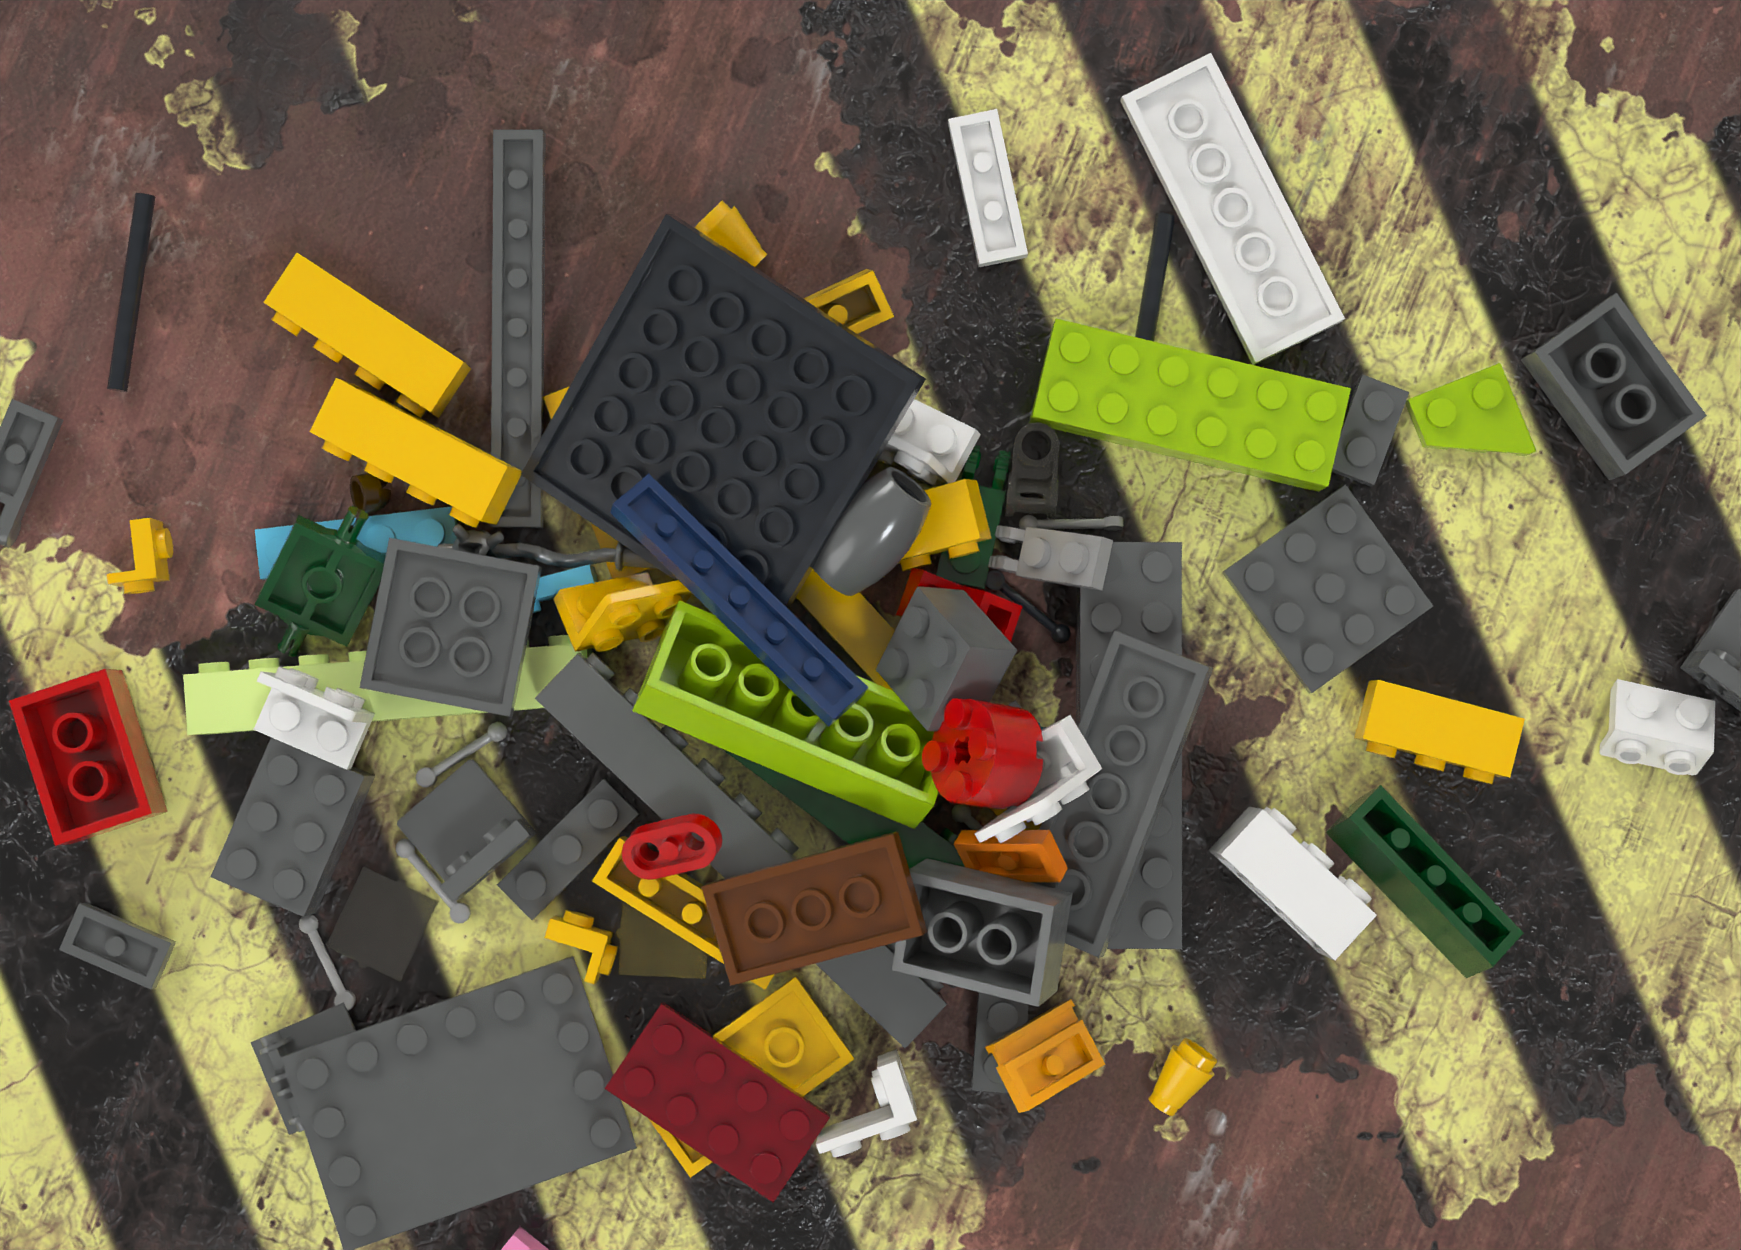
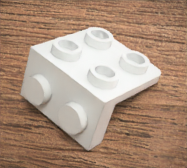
(1063, 778)

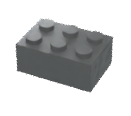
(1613, 387)
(292, 828)
(986, 933)

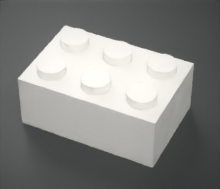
(1294, 880)

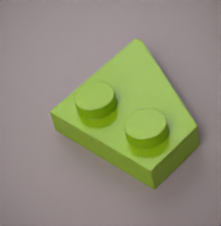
(1472, 415)

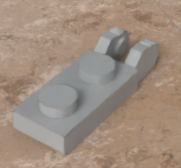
(1055, 556)

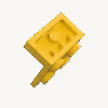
(618, 610)

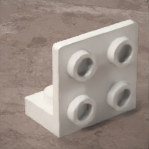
(930, 444)
(313, 720)
(889, 1121)

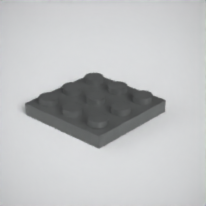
(1327, 589)
(450, 627)

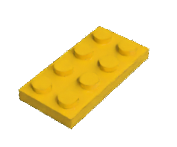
(786, 1039)

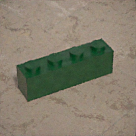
(1424, 882)

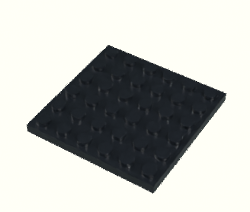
(730, 402)

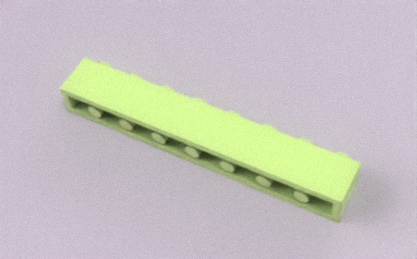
(233, 700)

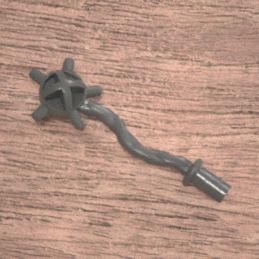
(485, 544)

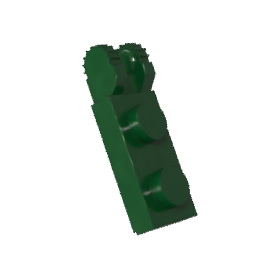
(973, 568)

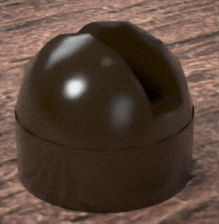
(368, 493)

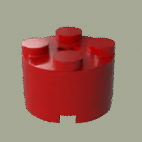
(985, 754)

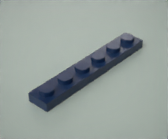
(738, 600)

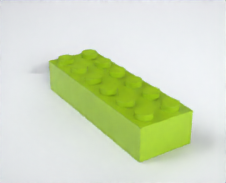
(1190, 405)
(728, 697)

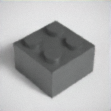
(944, 653)

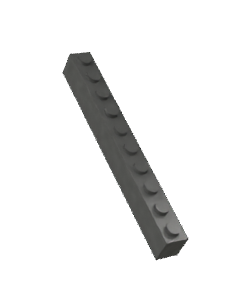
(675, 785)

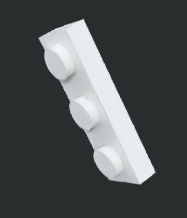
(987, 188)

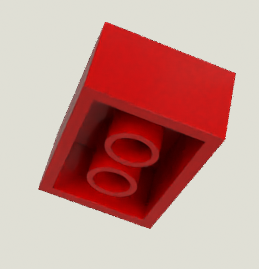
(88, 756)

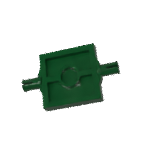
(322, 581)

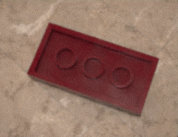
(717, 1102)

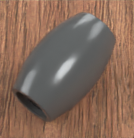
(873, 532)

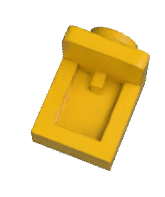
(150, 549)
(577, 931)

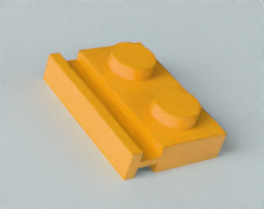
(1045, 1056)

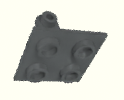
(300, 1035)

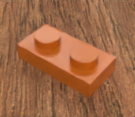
(1024, 857)

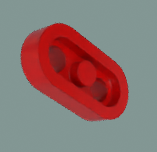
(676, 846)

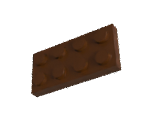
(814, 908)

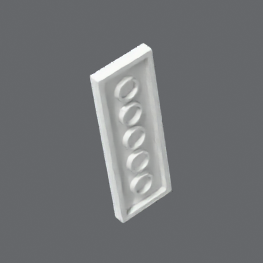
(1232, 209)

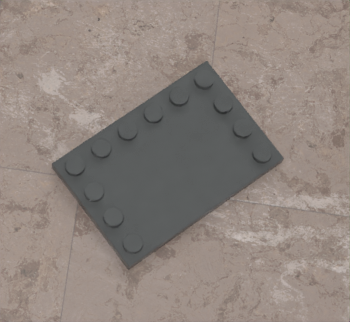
(457, 1103)

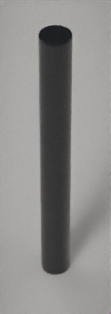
(1155, 276)
(131, 292)

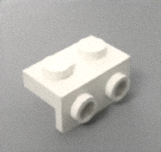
(1659, 728)

